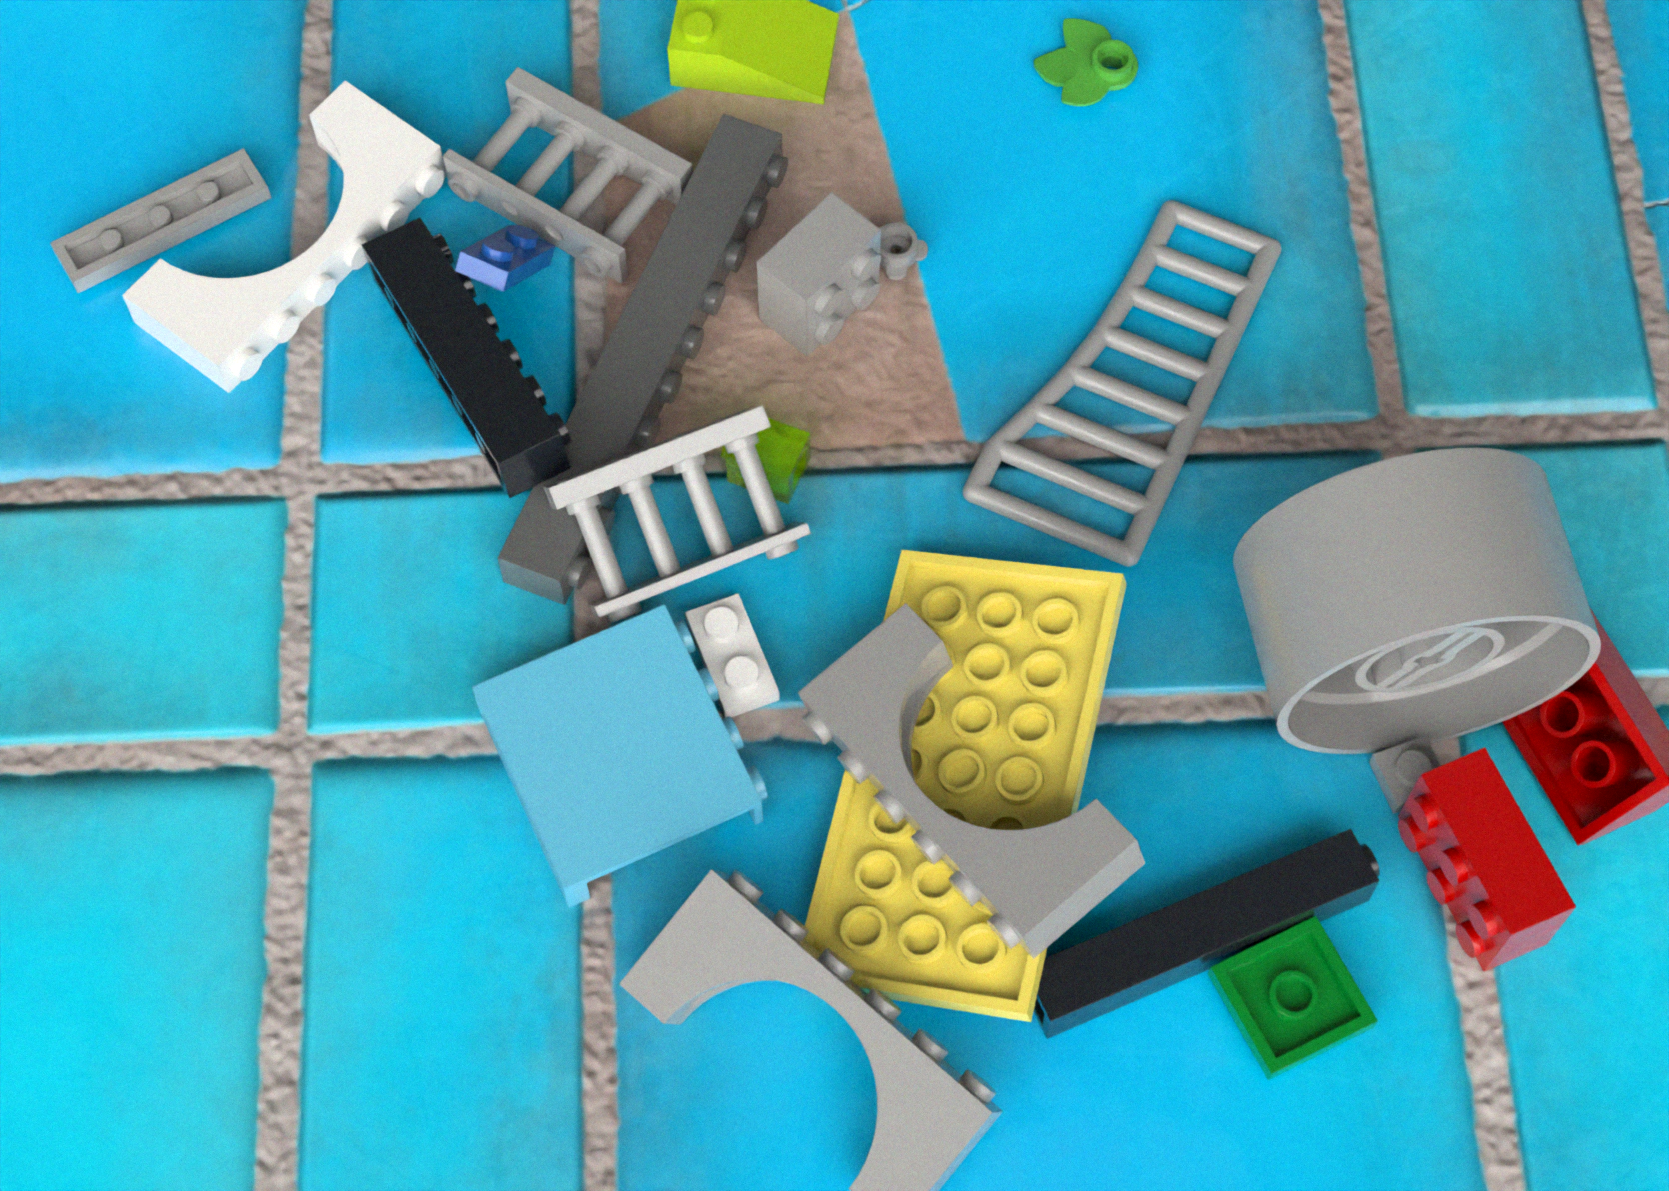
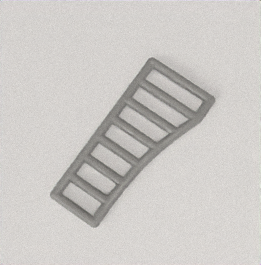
(1076, 372)

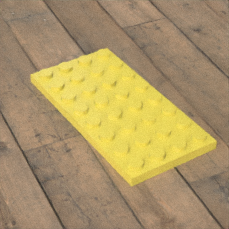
(991, 746)

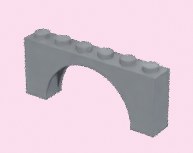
(1027, 878)
(729, 938)

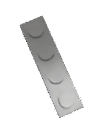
(160, 220)

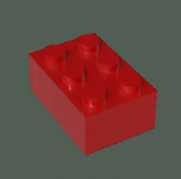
(1484, 860)

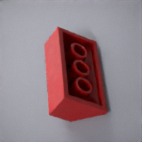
(1597, 748)

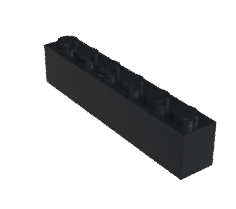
(467, 357)

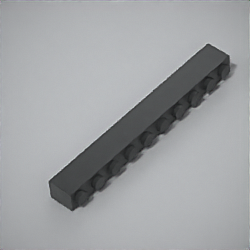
(650, 346)

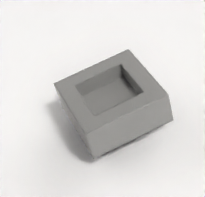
(1400, 768)

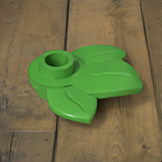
(1083, 63)

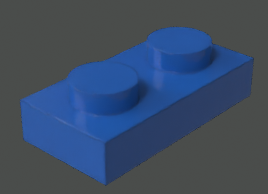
(505, 257)

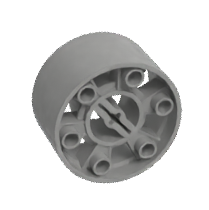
(1414, 601)

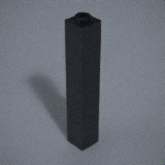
(1202, 931)

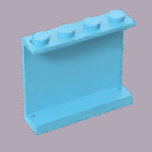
(617, 748)

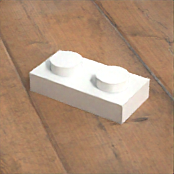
(732, 655)

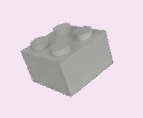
(819, 274)

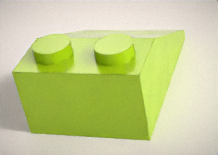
(753, 47)

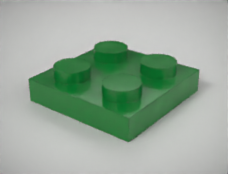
(1292, 997)

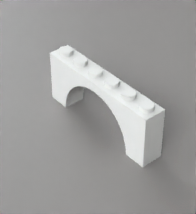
(235, 322)

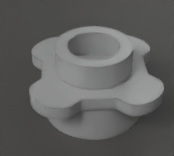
(902, 237)

